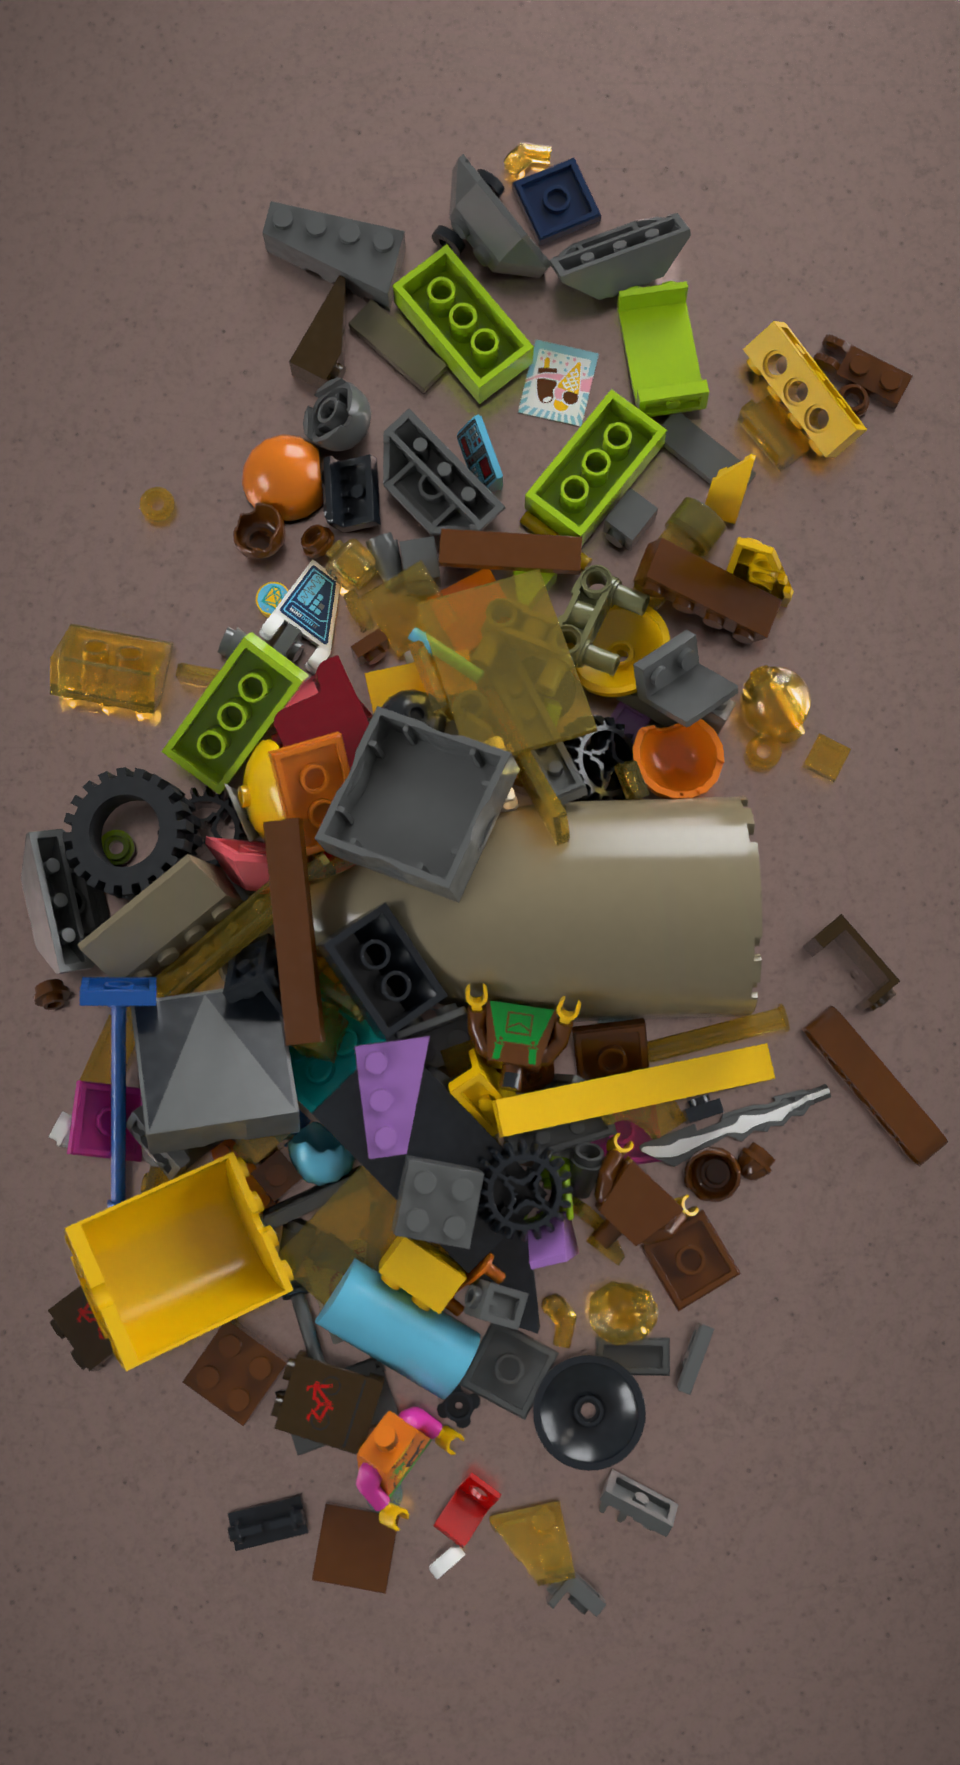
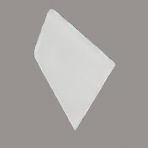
(242, 814)

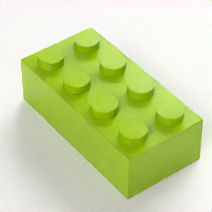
(463, 324)
(595, 468)
(234, 712)

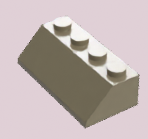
(162, 920)

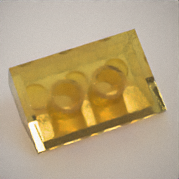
(110, 668)

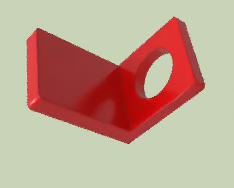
(466, 1510)

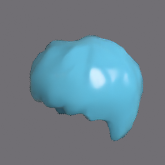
(319, 1155)

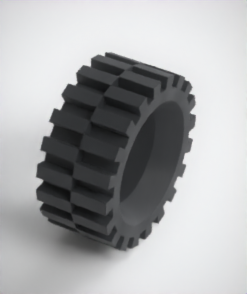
(173, 843)

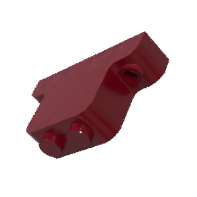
(329, 711)

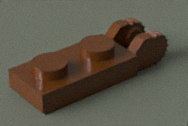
(876, 376)

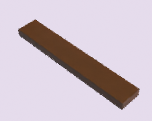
(294, 931)

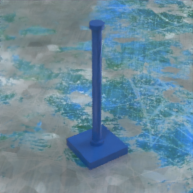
(118, 994)

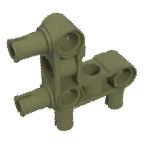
(587, 612)

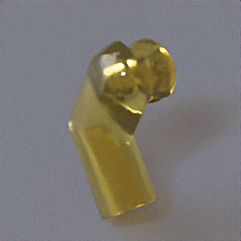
(524, 155)
(564, 1318)

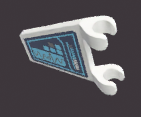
(312, 609)

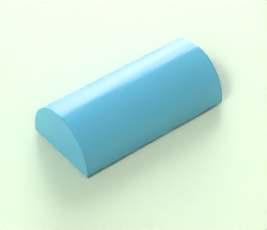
(398, 1333)

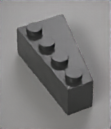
(335, 246)

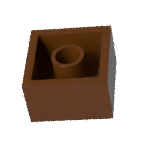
(236, 1371)

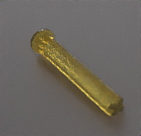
(718, 1034)

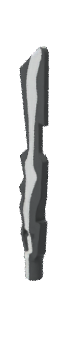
(738, 1124)

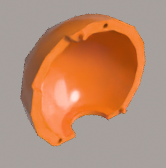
(285, 475)
(679, 759)

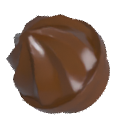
(755, 1162)

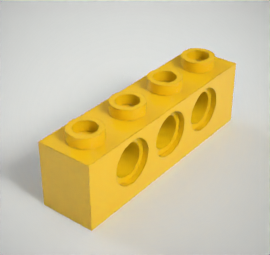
(843, 423)

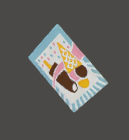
(558, 383)

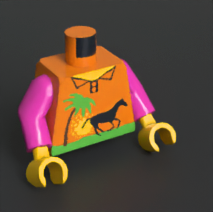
(392, 1453)

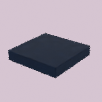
(556, 201)

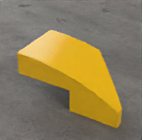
(729, 489)

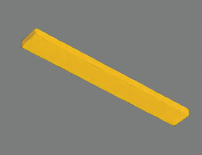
(632, 1090)

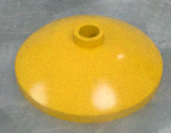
(627, 636)
(259, 788)

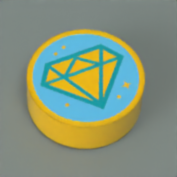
(269, 597)

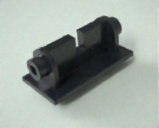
(267, 1523)

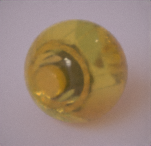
(775, 703)

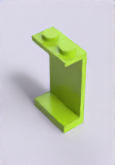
(661, 349)

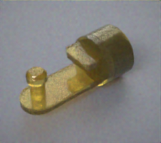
(693, 529)

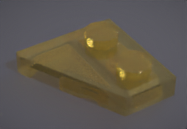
(538, 1541)

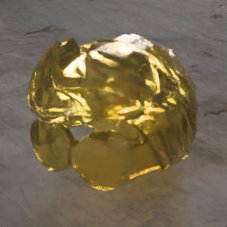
(622, 1313)

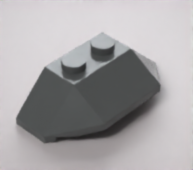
(490, 226)
(622, 256)
(433, 480)
(59, 902)

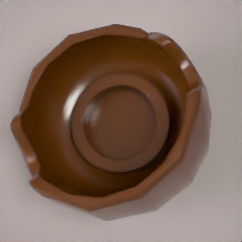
(259, 532)
(712, 1174)

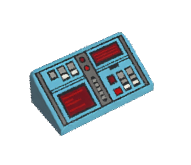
(480, 453)

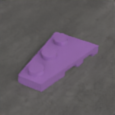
(389, 1092)

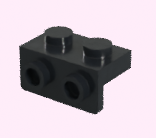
(351, 493)

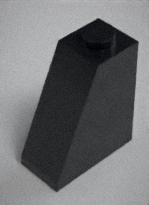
(513, 1259)

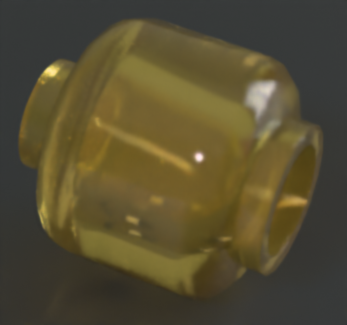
(350, 564)

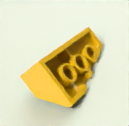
(760, 567)

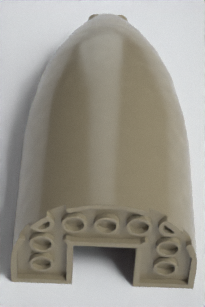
(631, 917)

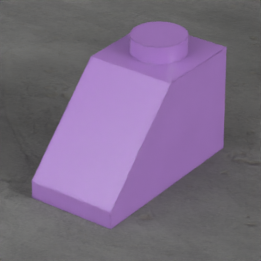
(553, 1246)

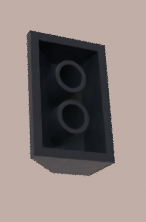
(381, 971)

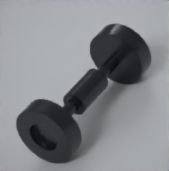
(444, 235)

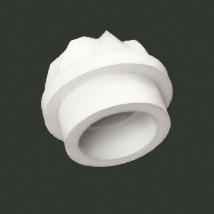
(61, 1130)

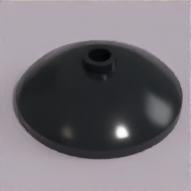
(593, 1440)

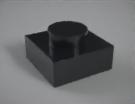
(702, 1108)

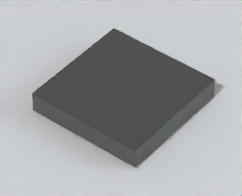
(509, 1369)

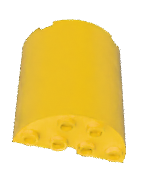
(177, 1260)

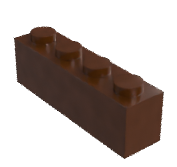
(706, 591)

